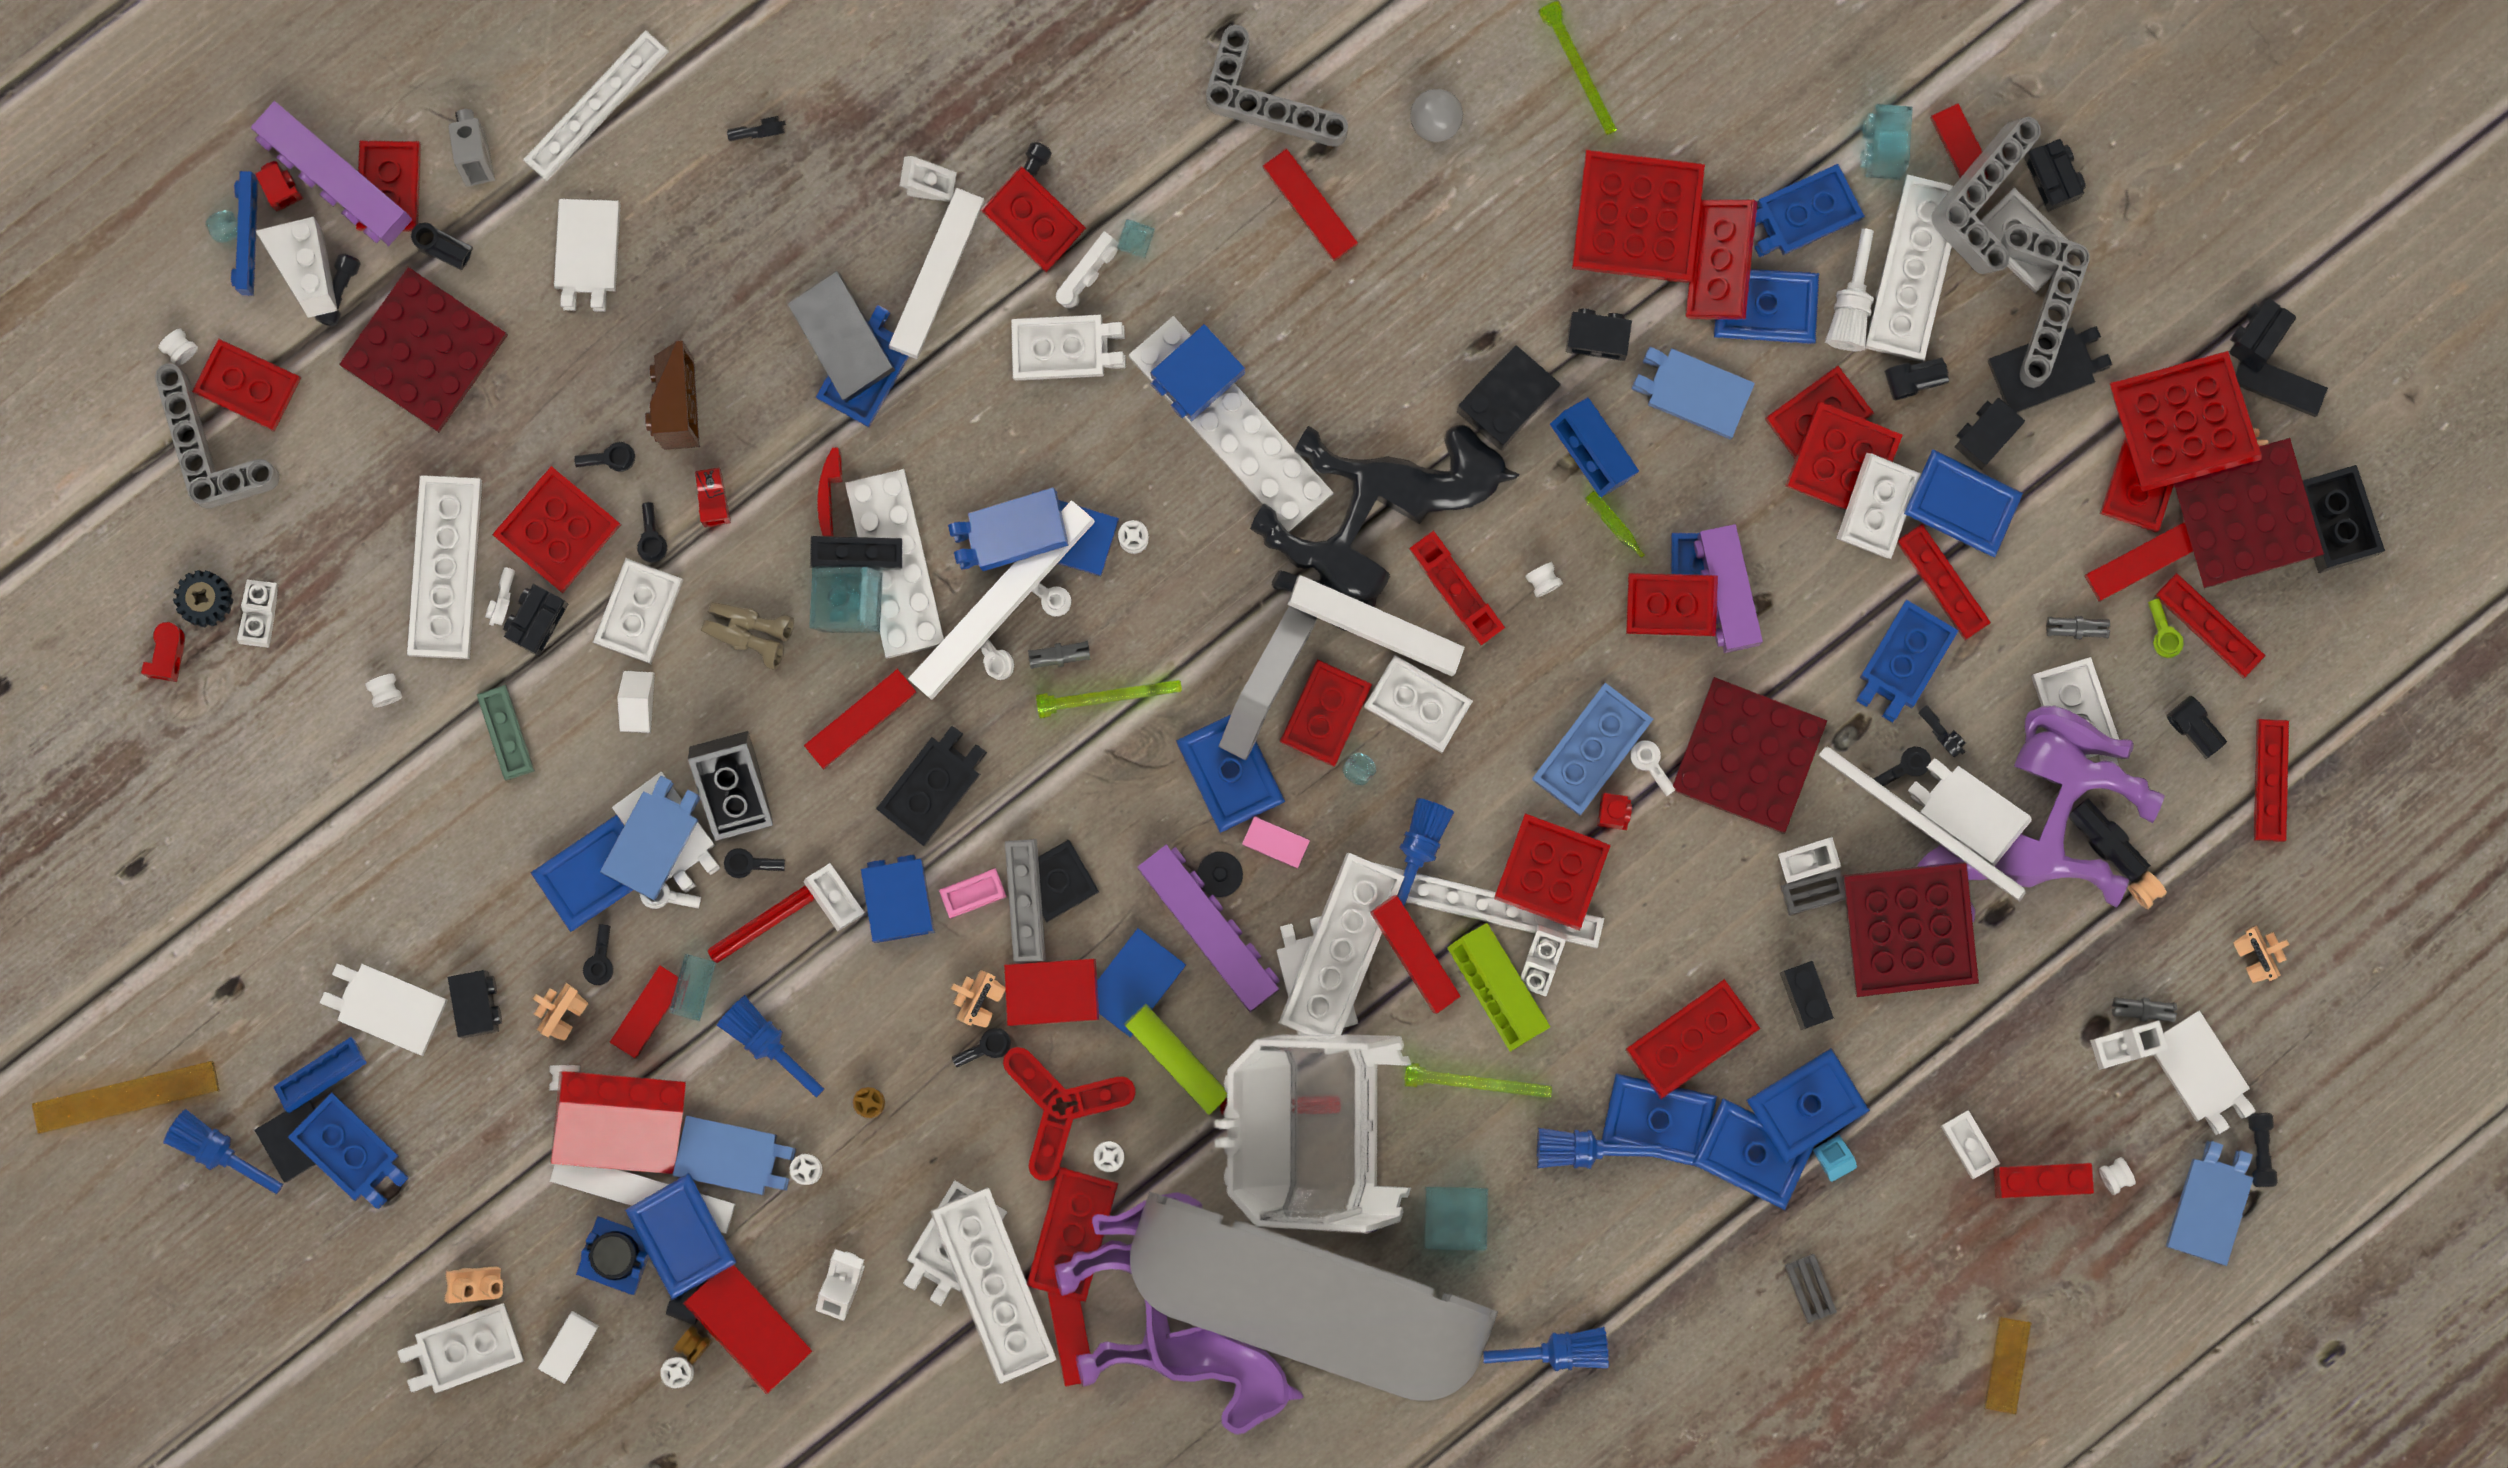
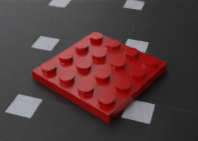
(1638, 216)
(2185, 421)

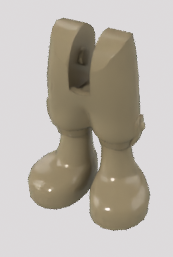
(738, 632)

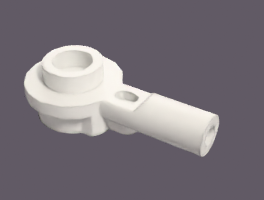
(1055, 600)
(497, 610)
(997, 663)
(1646, 756)
(667, 896)

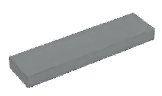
(1025, 901)

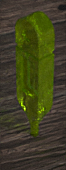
(1613, 522)

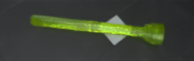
(1553, 16)
(1049, 704)
(1418, 1075)

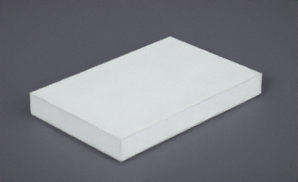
(2018, 210)
(1878, 505)
(638, 611)
(1418, 704)

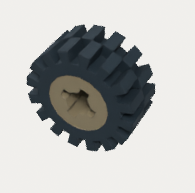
(212, 604)

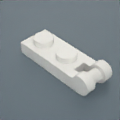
(1086, 271)

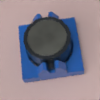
(613, 1256)

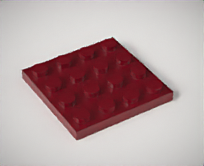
(423, 349)
(2249, 517)
(1749, 755)
(1911, 929)

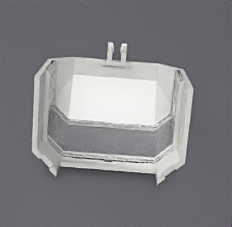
(1308, 1132)

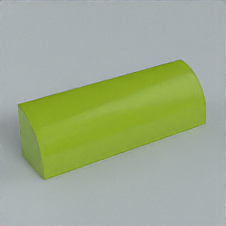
(1498, 987)
(1176, 1059)

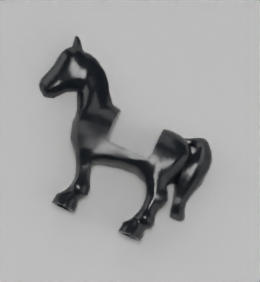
(1395, 483)

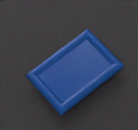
(1778, 308)
(1963, 503)
(1229, 785)
(574, 876)
(1808, 1105)
(1673, 1122)
(1744, 1155)
(680, 1236)

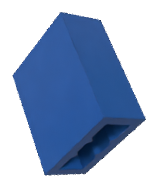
(1196, 373)
(897, 899)

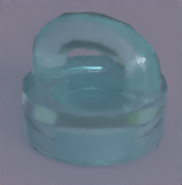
(222, 226)
(1359, 768)

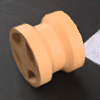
(2147, 890)

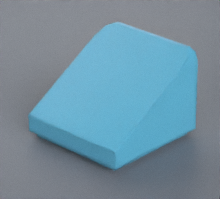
(1835, 1158)

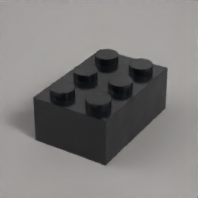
(2342, 519)

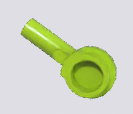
(2167, 641)

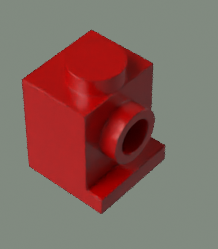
(278, 186)
(1614, 811)

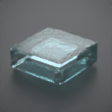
(1136, 238)

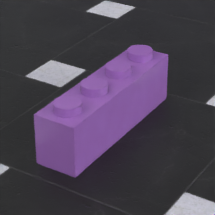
(1736, 611)

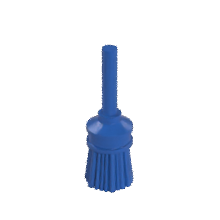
(1422, 840)
(763, 1040)
(212, 1149)
(1583, 1149)
(1562, 1351)

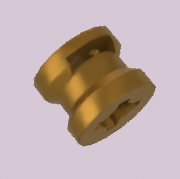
(866, 1099)
(692, 1345)

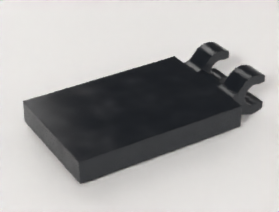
(2070, 371)
(931, 787)

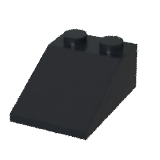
(1507, 397)
(730, 785)

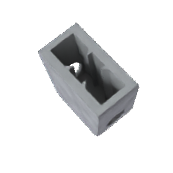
(470, 149)

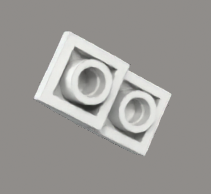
(258, 613)
(1543, 959)
(568, 1347)

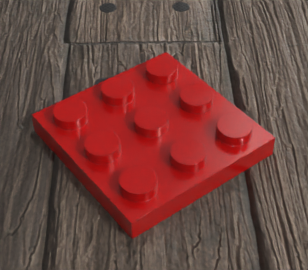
(1835, 452)
(556, 529)
(1552, 872)

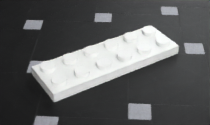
(1911, 274)
(444, 567)
(908, 606)
(1340, 949)
(993, 1285)

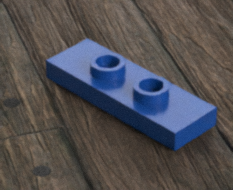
(320, 1074)

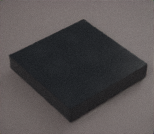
(1063, 881)
(285, 1155)

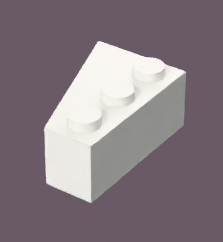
(303, 262)

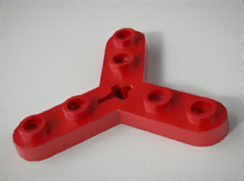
(1053, 1128)

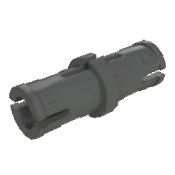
(2078, 627)
(1059, 655)
(2144, 1009)

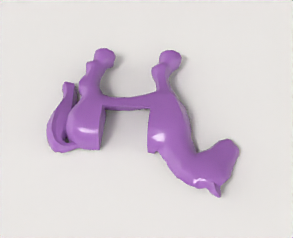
(2061, 759)
(1180, 1355)

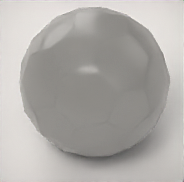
(1436, 115)

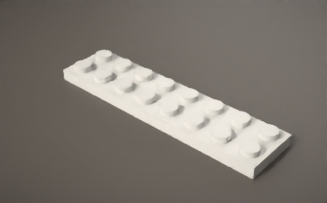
(1245, 440)

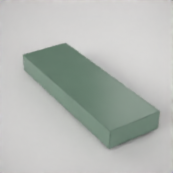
(505, 732)

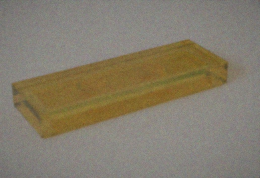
(2007, 1365)

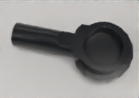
(770, 127)
(617, 456)
(651, 545)
(1951, 741)
(1912, 762)
(740, 863)
(599, 968)
(993, 1043)

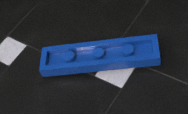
(247, 191)

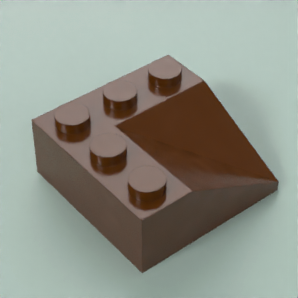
(674, 402)

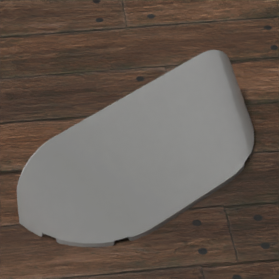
(1306, 1302)

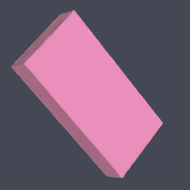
(1276, 842)
(972, 893)

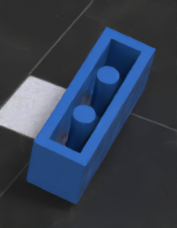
(1594, 447)

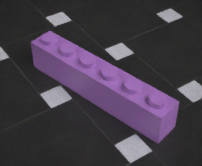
(331, 173)
(1208, 928)

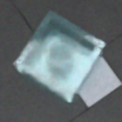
(1887, 141)
(846, 600)
(1455, 1218)

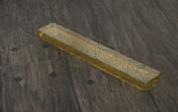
(125, 1097)

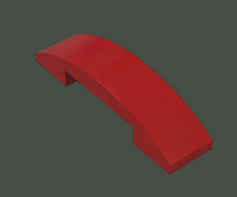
(830, 474)
(1456, 588)

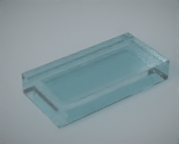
(692, 987)

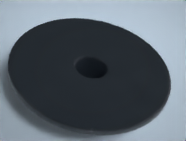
(1220, 874)

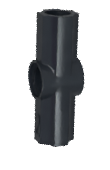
(2109, 840)

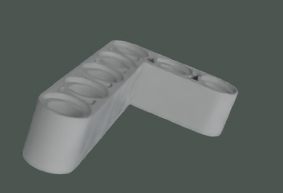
(1265, 102)
(1980, 190)
(2054, 298)
(199, 448)
(1266, 682)

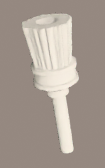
(1853, 304)

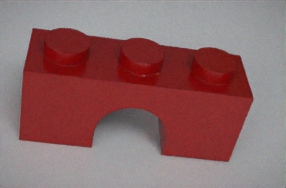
(2043, 1180)

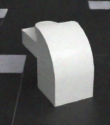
(2129, 1045)
(840, 1284)

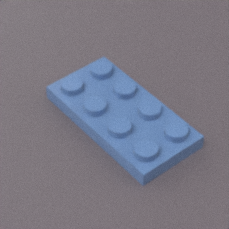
(1592, 749)

